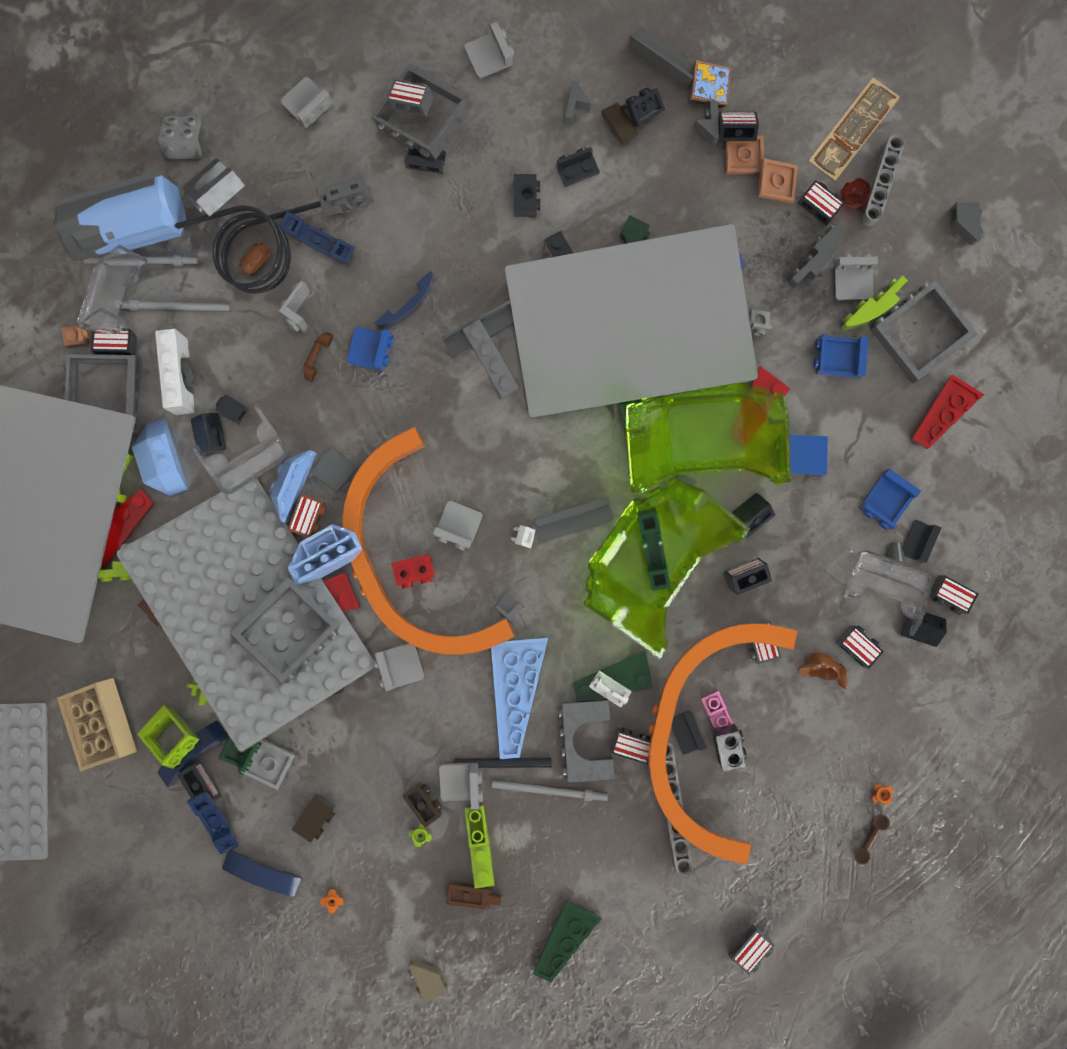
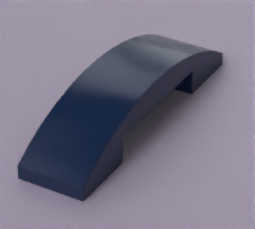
(316, 239)
(388, 319)
(209, 737)
(214, 822)
(261, 875)

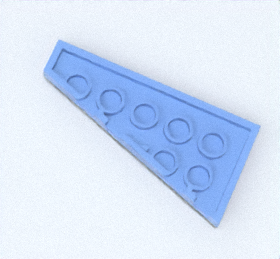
(515, 681)

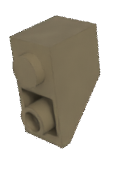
(429, 980)

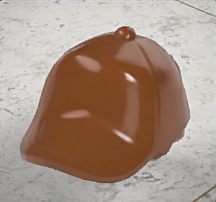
(824, 667)

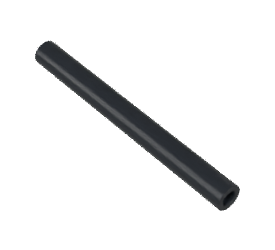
(508, 763)

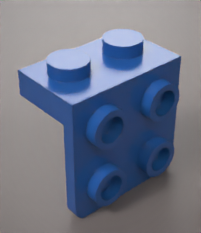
(370, 348)

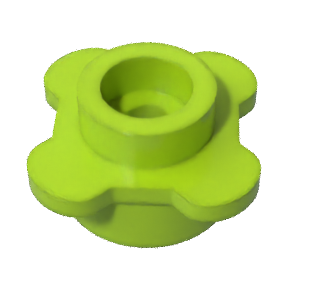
(418, 841)

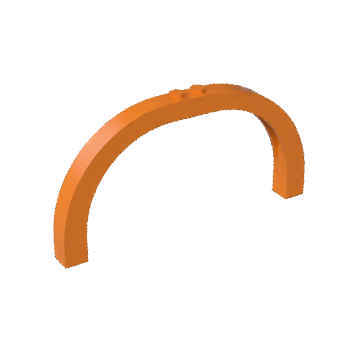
(371, 587)
(706, 840)

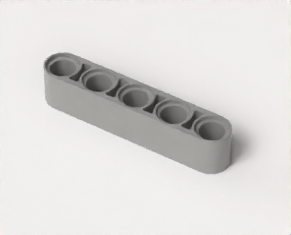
(888, 173)

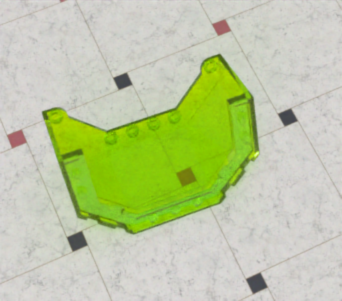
(708, 432)
(619, 579)

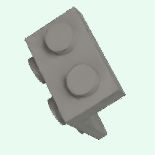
(490, 52)
(306, 101)
(180, 137)
(854, 277)
(290, 306)
(458, 525)
(398, 666)
(461, 783)

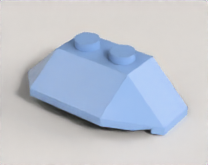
(158, 459)
(290, 483)
(323, 553)

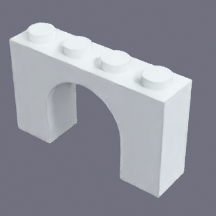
(170, 350)

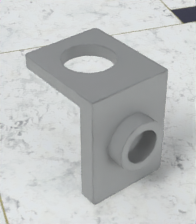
(757, 328)

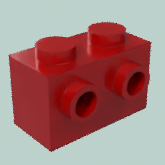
(413, 570)

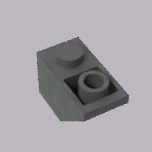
(966, 221)

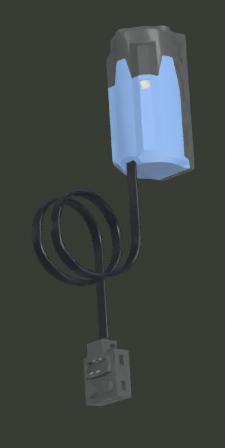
(152, 211)

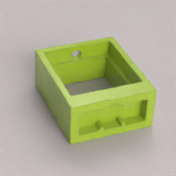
(151, 732)

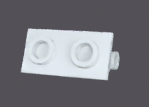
(610, 689)

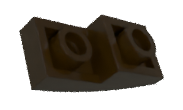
(620, 122)

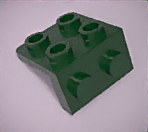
(241, 759)

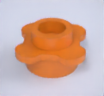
(886, 799)
(332, 895)

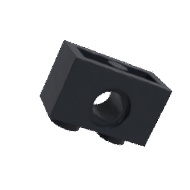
(526, 184)

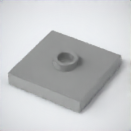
(270, 764)

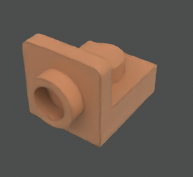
(75, 336)

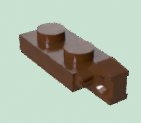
(471, 897)

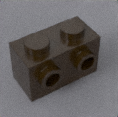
(422, 804)
(313, 818)

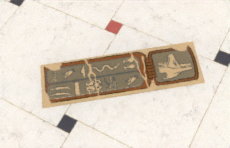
(854, 128)

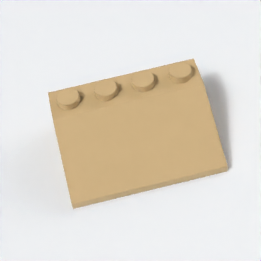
(96, 724)

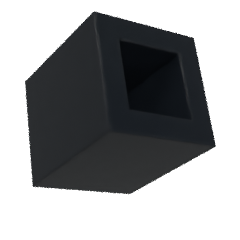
(231, 409)

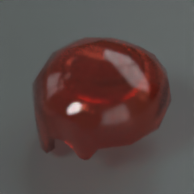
(856, 193)

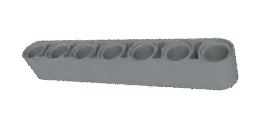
(674, 836)

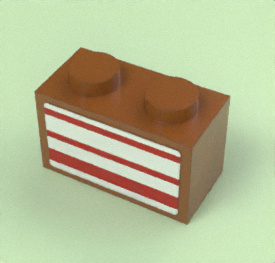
(307, 516)

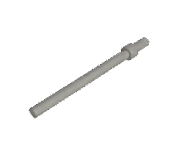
(176, 259)
(136, 305)
(587, 795)

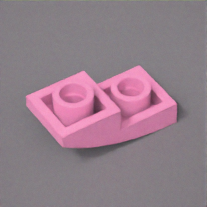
(716, 710)

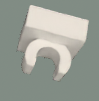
(524, 537)

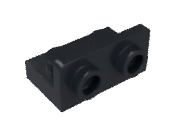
(644, 106)
(577, 166)

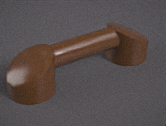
(323, 340)
(862, 854)

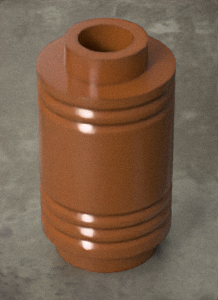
(255, 258)

